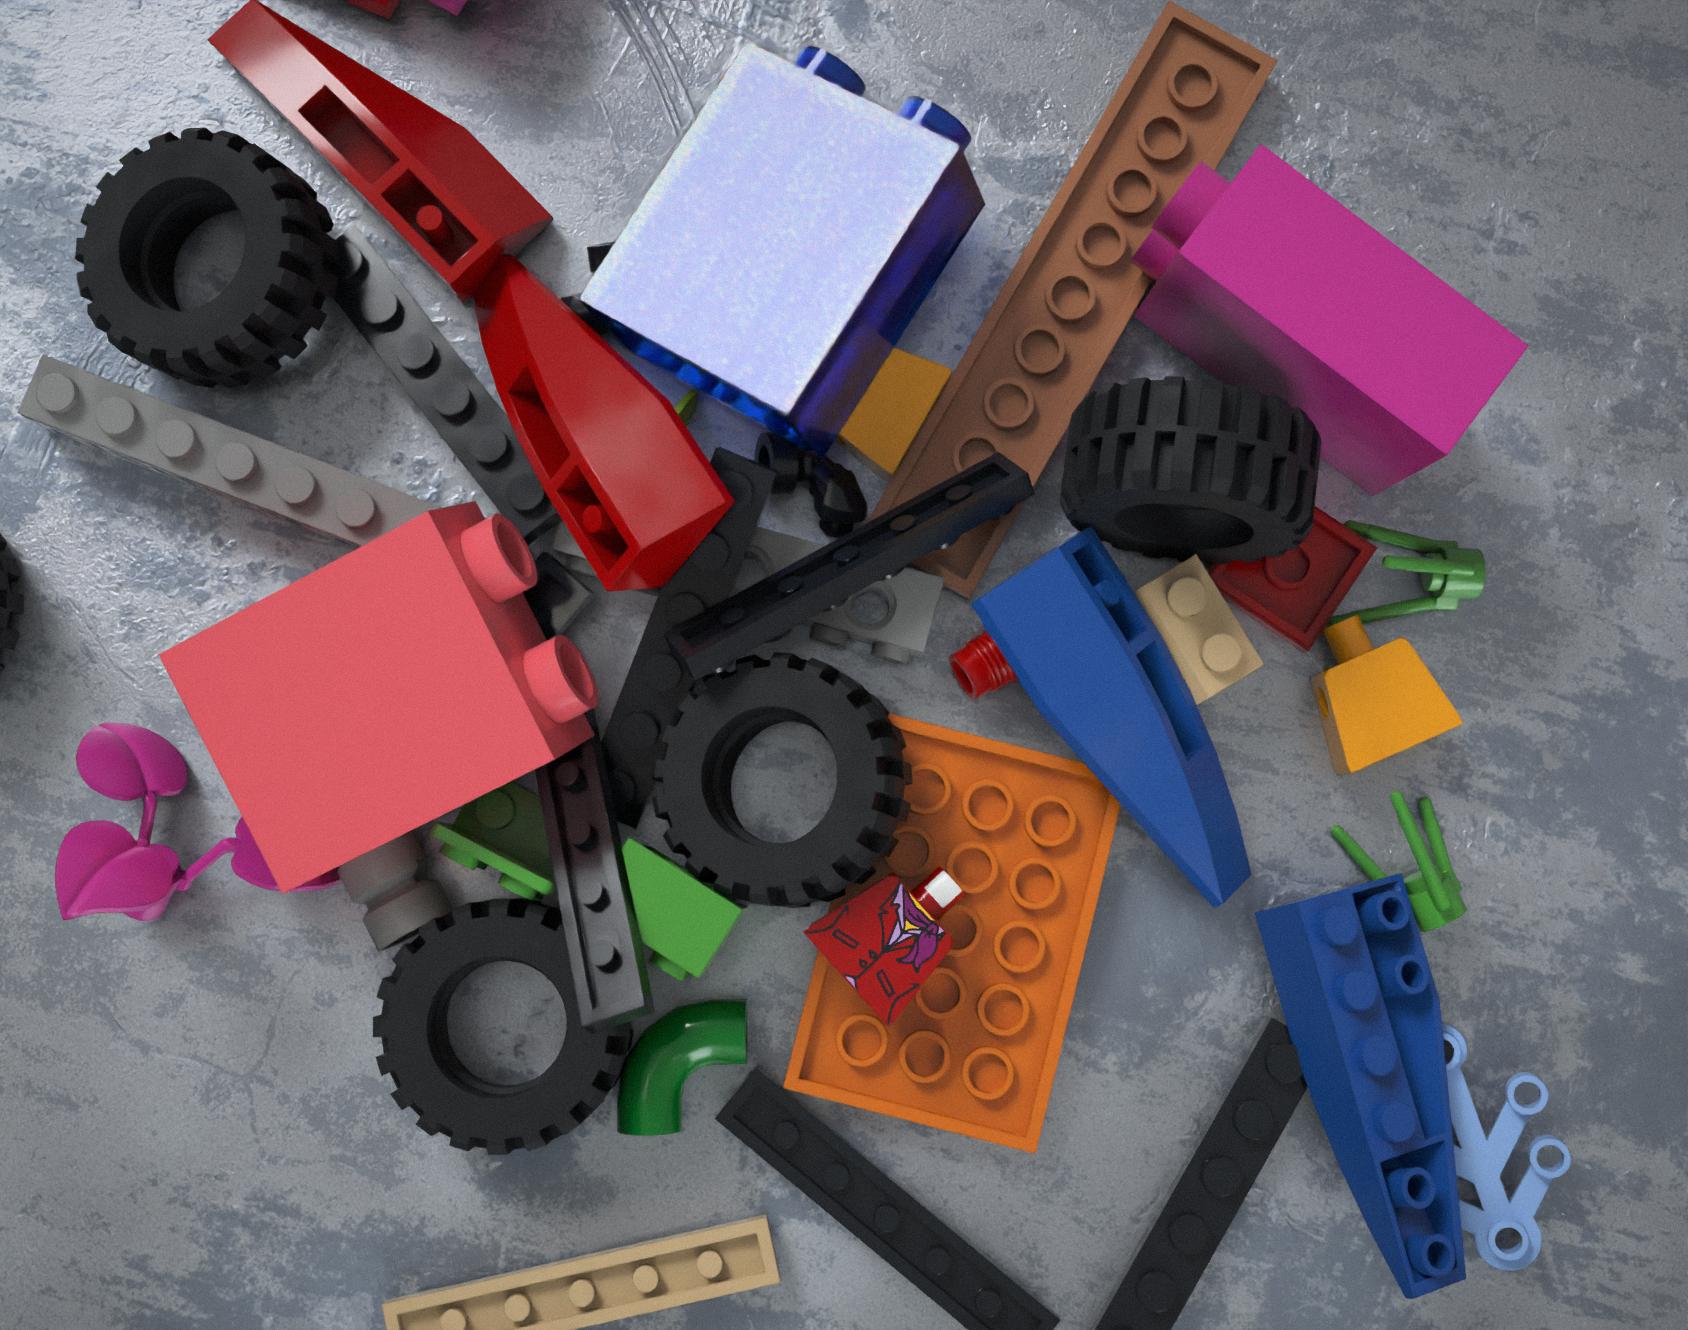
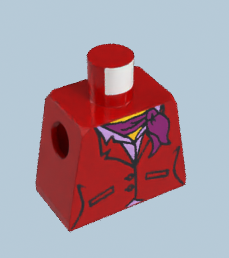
(889, 939)

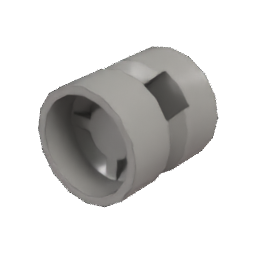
(394, 890)

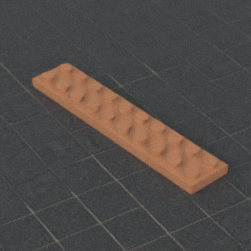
(1076, 274)

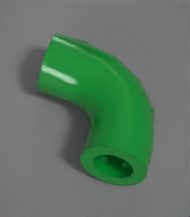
(668, 1055)

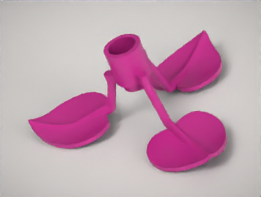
(101, 862)

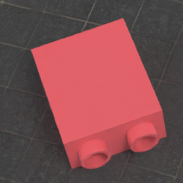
(383, 690)

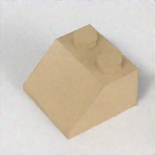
(1198, 629)

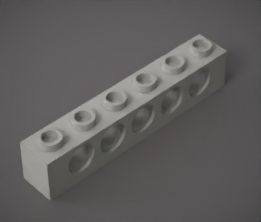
(909, 596)

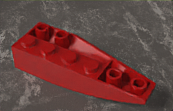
(394, 151)
(596, 434)

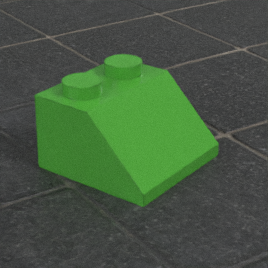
(677, 912)

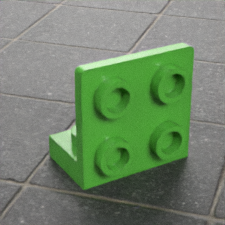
(505, 833)

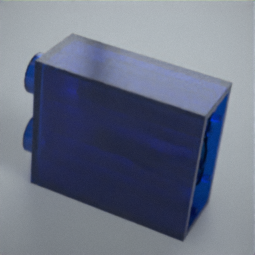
(789, 242)

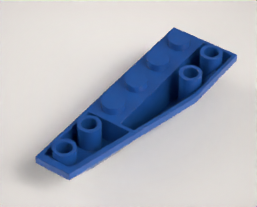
(1119, 703)
(1375, 1066)

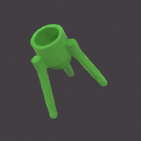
(1445, 570)
(1433, 888)

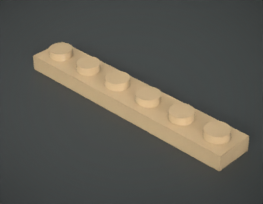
(601, 1284)

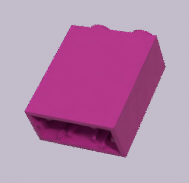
(1316, 306)

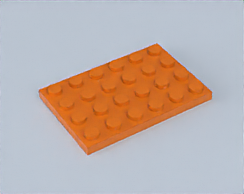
(990, 1021)

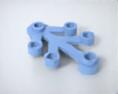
(1484, 1158)

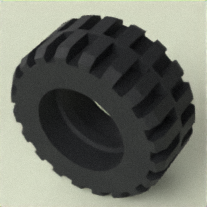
(146, 219)
(1191, 470)
(703, 760)
(420, 1049)

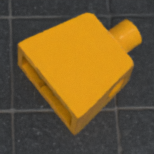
(893, 411)
(1376, 699)

